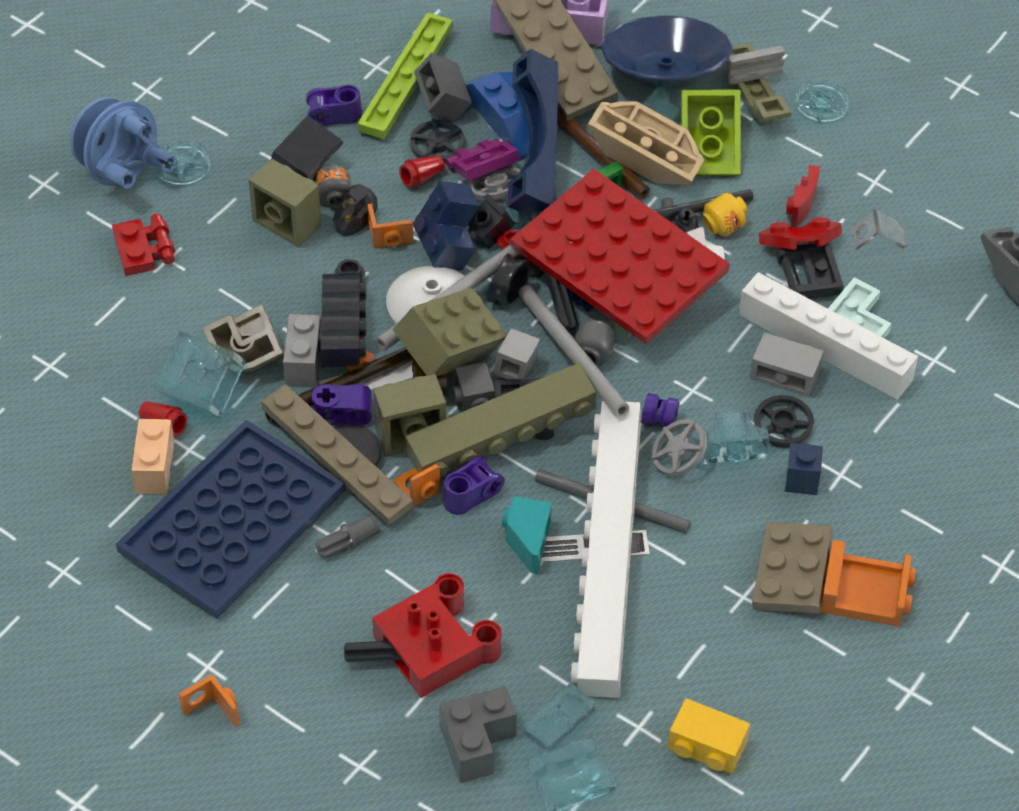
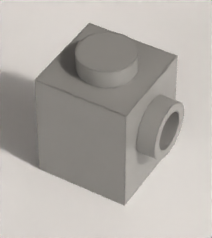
(516, 355)

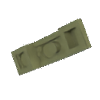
(759, 96)

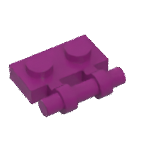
(483, 159)

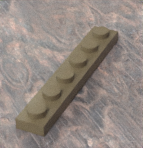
(337, 454)

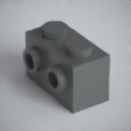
(442, 87)

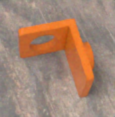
(389, 233)
(422, 484)
(211, 690)

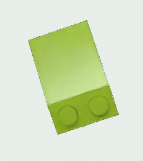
(715, 127)

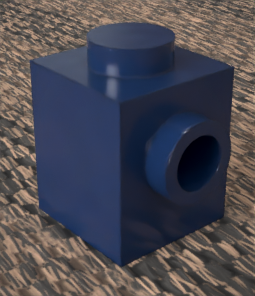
(803, 468)

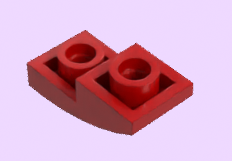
(804, 196)

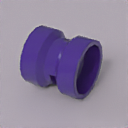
(667, 413)

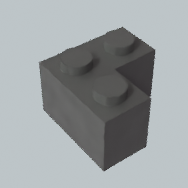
(471, 726)

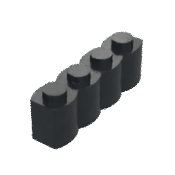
(343, 320)

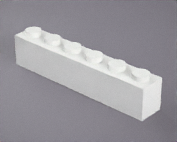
(843, 341)

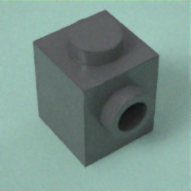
(472, 386)

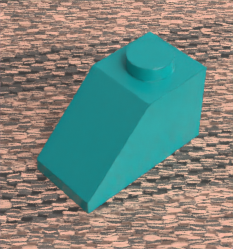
(527, 529)

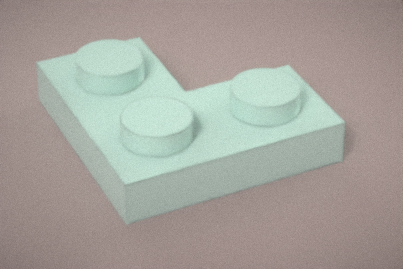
(855, 305)

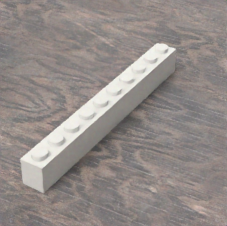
(608, 553)

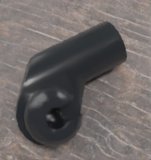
(685, 220)

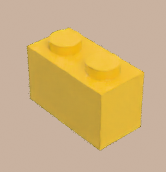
(708, 736)

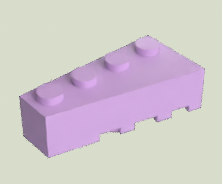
(588, 16)

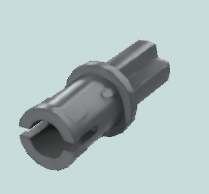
(347, 536)

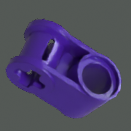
(337, 105)
(345, 404)
(470, 486)

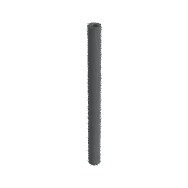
(640, 510)

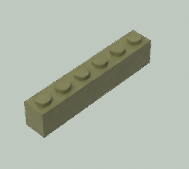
(503, 421)

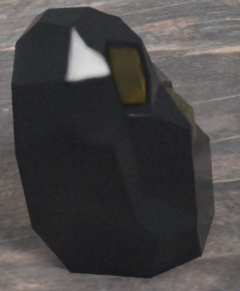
(352, 211)

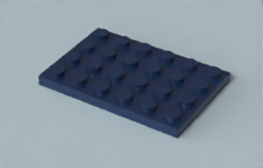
(230, 518)

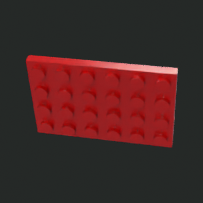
(620, 256)

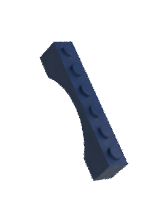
(537, 88)

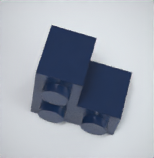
(444, 222)

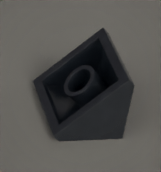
(307, 148)

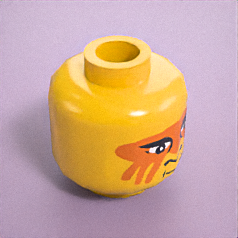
(724, 214)

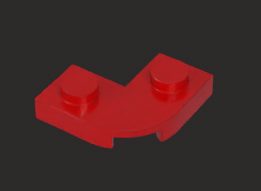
(818, 231)

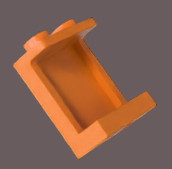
(867, 587)

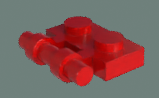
(133, 244)

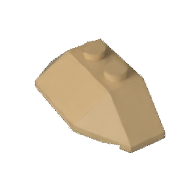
(646, 142)

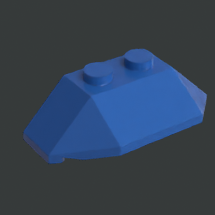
(501, 108)

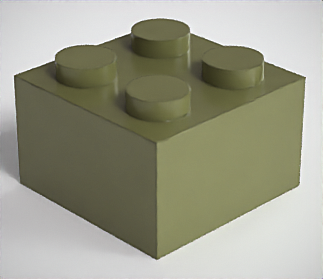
(285, 202)
(406, 409)

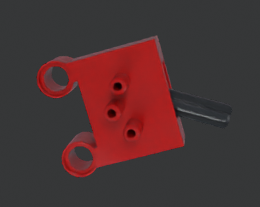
(427, 639)

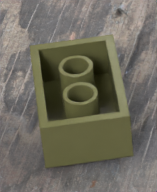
(450, 332)

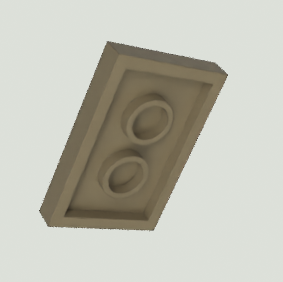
(792, 567)

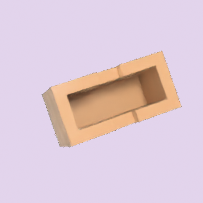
(152, 456)

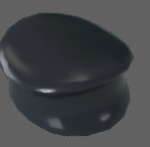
(508, 280)

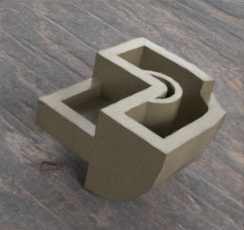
(249, 336)

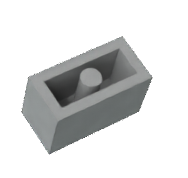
(302, 350)
(786, 364)

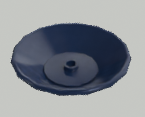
(666, 50)

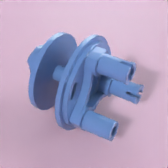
(117, 141)

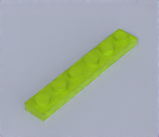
(401, 80)

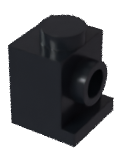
(489, 222)

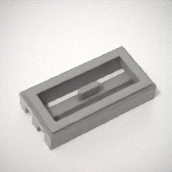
(756, 68)

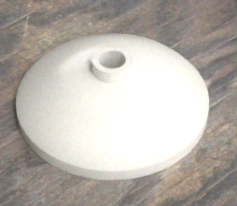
(417, 288)

